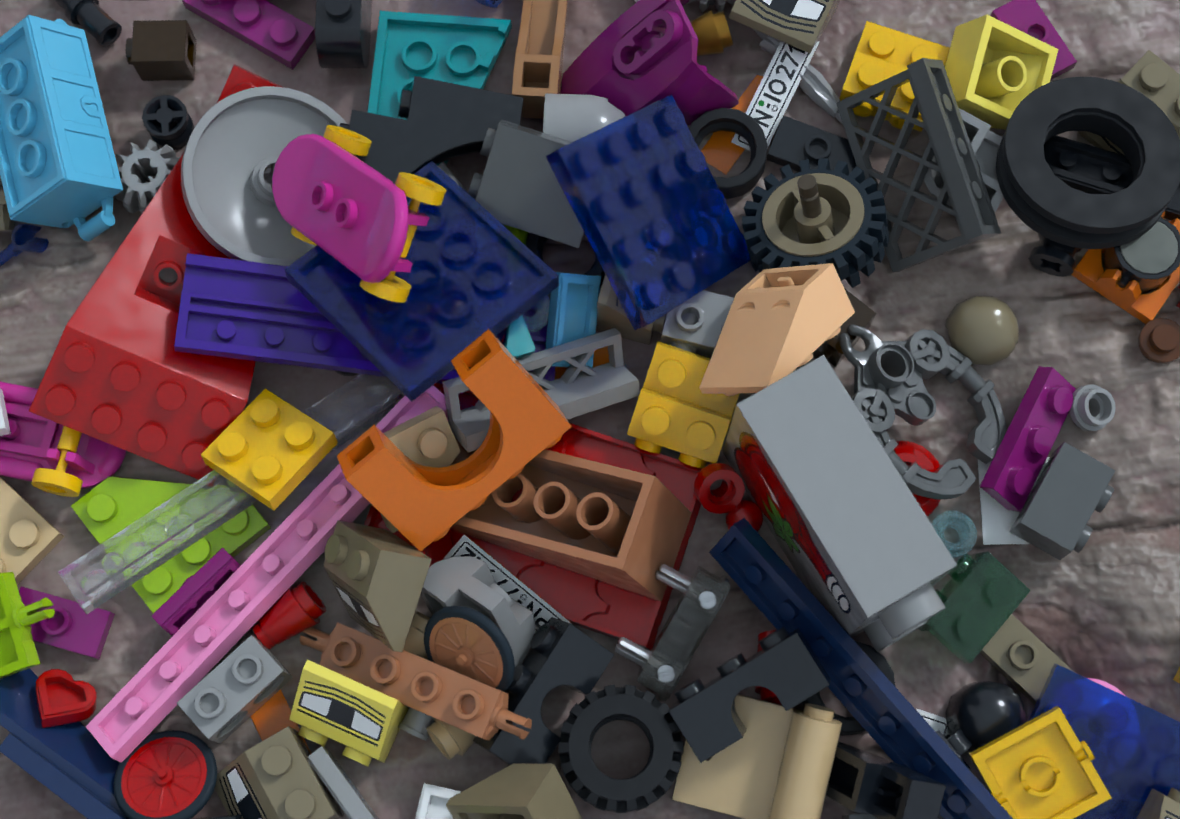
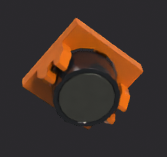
(1136, 268)

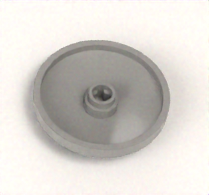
(232, 166)

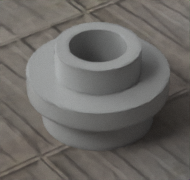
(1101, 407)

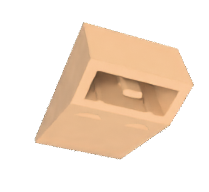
(776, 327)

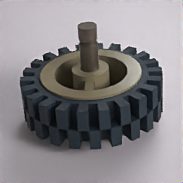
(817, 220)

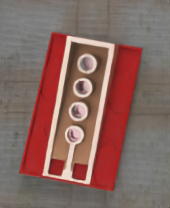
(585, 529)

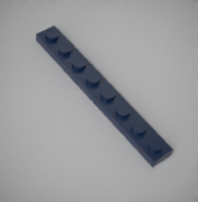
(853, 675)

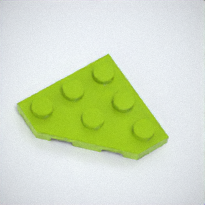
(122, 501)

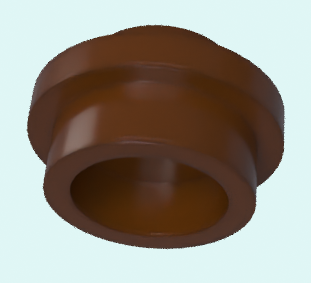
(1160, 340)

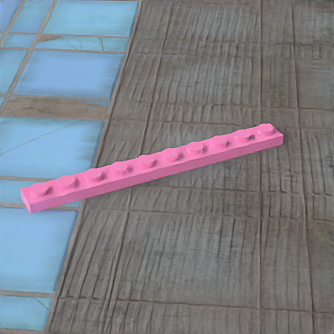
(238, 603)

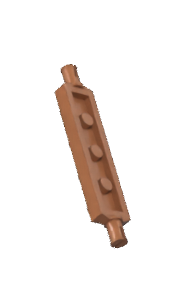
(417, 682)

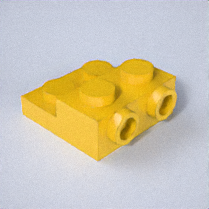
(882, 55)
(675, 411)

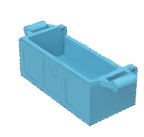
(54, 130)

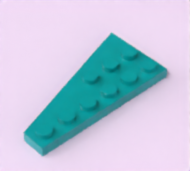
(433, 48)

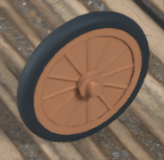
(470, 645)

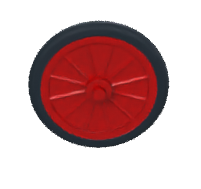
(166, 777)

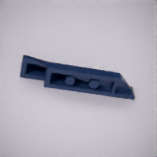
(59, 756)

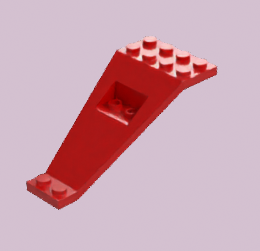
(117, 354)

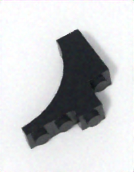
(439, 125)

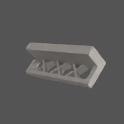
(573, 392)

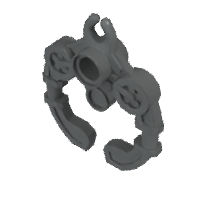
(903, 393)

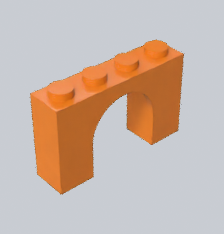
(431, 499)

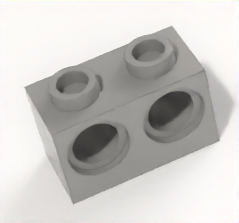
(234, 690)

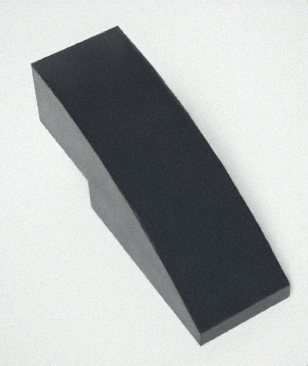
(882, 787)

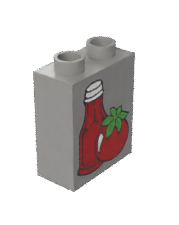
(838, 505)

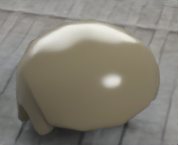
(983, 329)

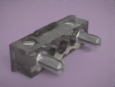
(682, 632)

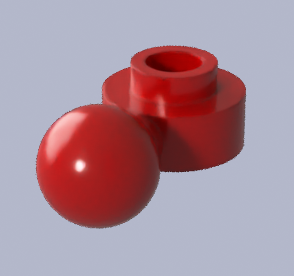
(727, 497)

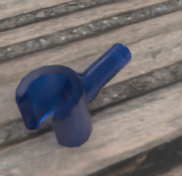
(23, 240)

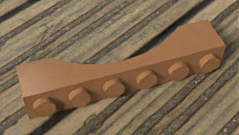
(539, 54)

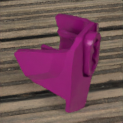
(645, 59)

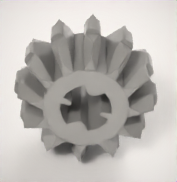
(140, 167)

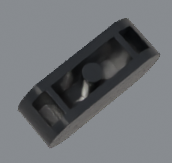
(343, 33)

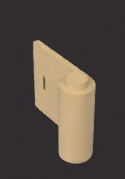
(772, 771)

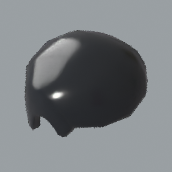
(984, 712)

